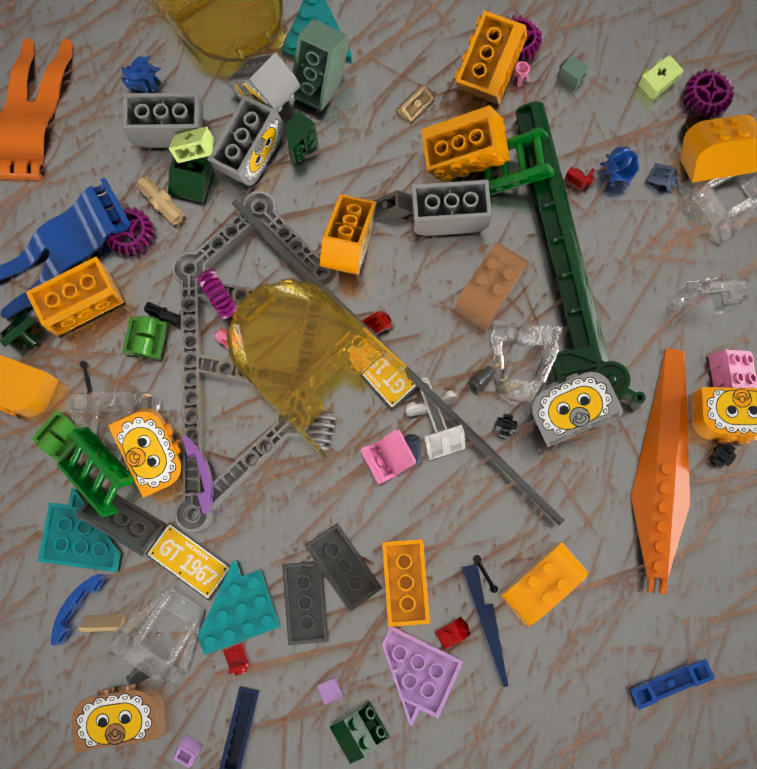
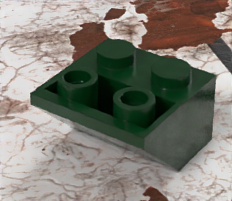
(300, 136)
(190, 179)
(359, 732)

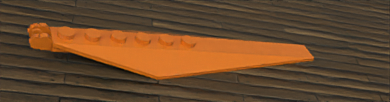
(662, 475)

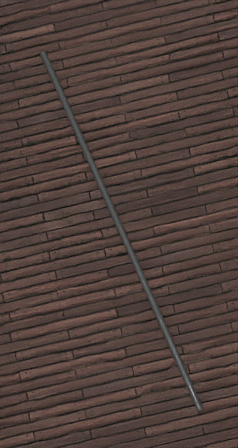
(414, 378)

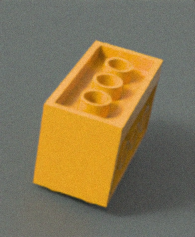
(493, 54)
(465, 144)
(75, 297)
(405, 583)

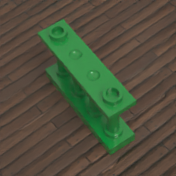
(524, 175)
(105, 462)

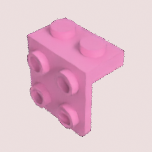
(733, 369)
(388, 456)

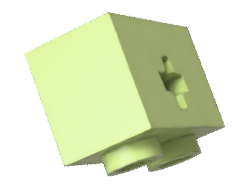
(660, 76)
(192, 144)

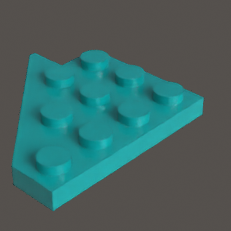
(309, 11)
(73, 541)
(239, 611)

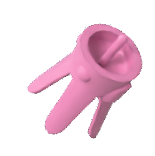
(521, 70)
(221, 337)

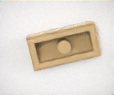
(415, 103)
(96, 623)

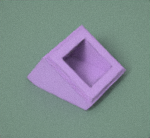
(330, 690)
(187, 751)

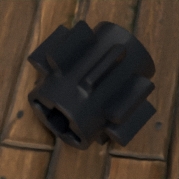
(505, 425)
(724, 454)

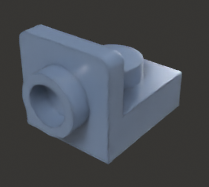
(664, 175)
(414, 444)

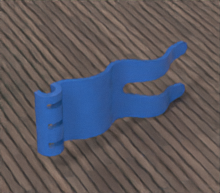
(68, 238)

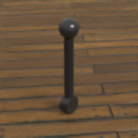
(83, 364)
(477, 559)

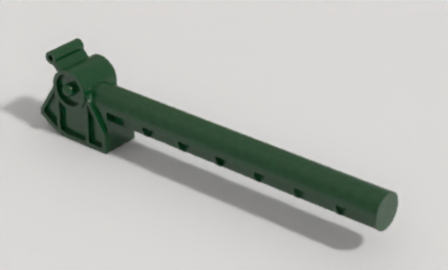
(588, 344)

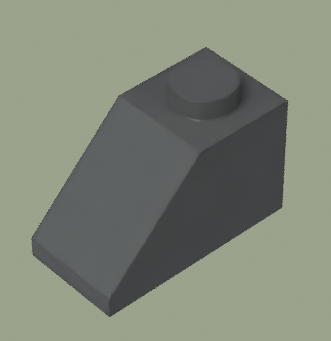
(393, 206)

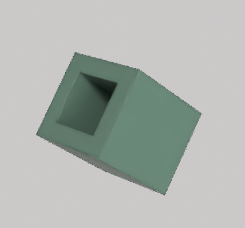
(573, 71)

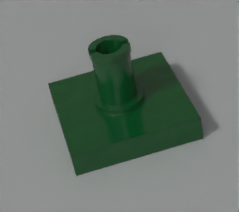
(17, 329)

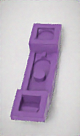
(205, 498)

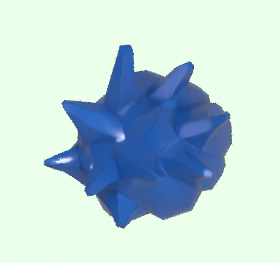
(140, 75)
(621, 165)

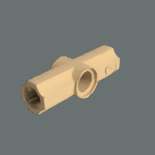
(159, 200)

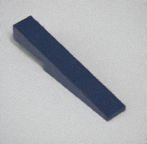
(486, 618)
(239, 729)

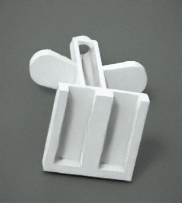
(444, 440)

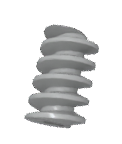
(321, 429)

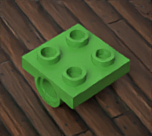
(145, 337)
(55, 436)

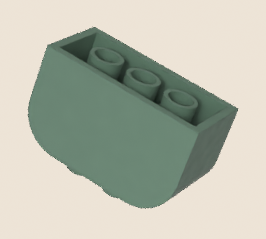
(319, 63)

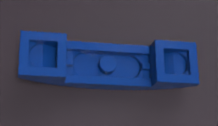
(60, 628)
(671, 683)

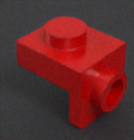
(453, 633)

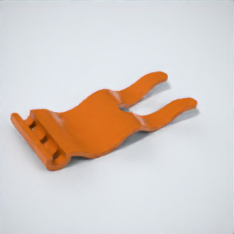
(24, 121)

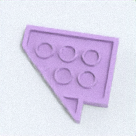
(420, 673)

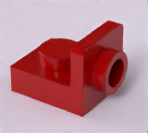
(578, 179)
(378, 322)
(236, 659)

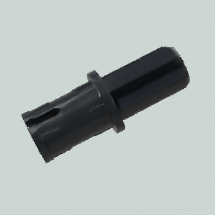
(162, 313)

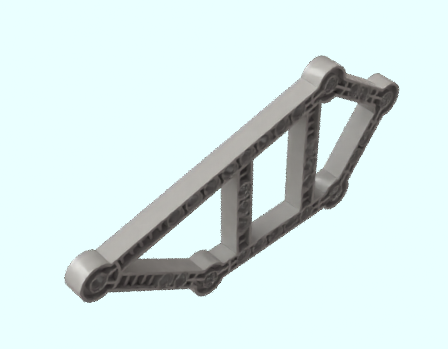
(212, 367)

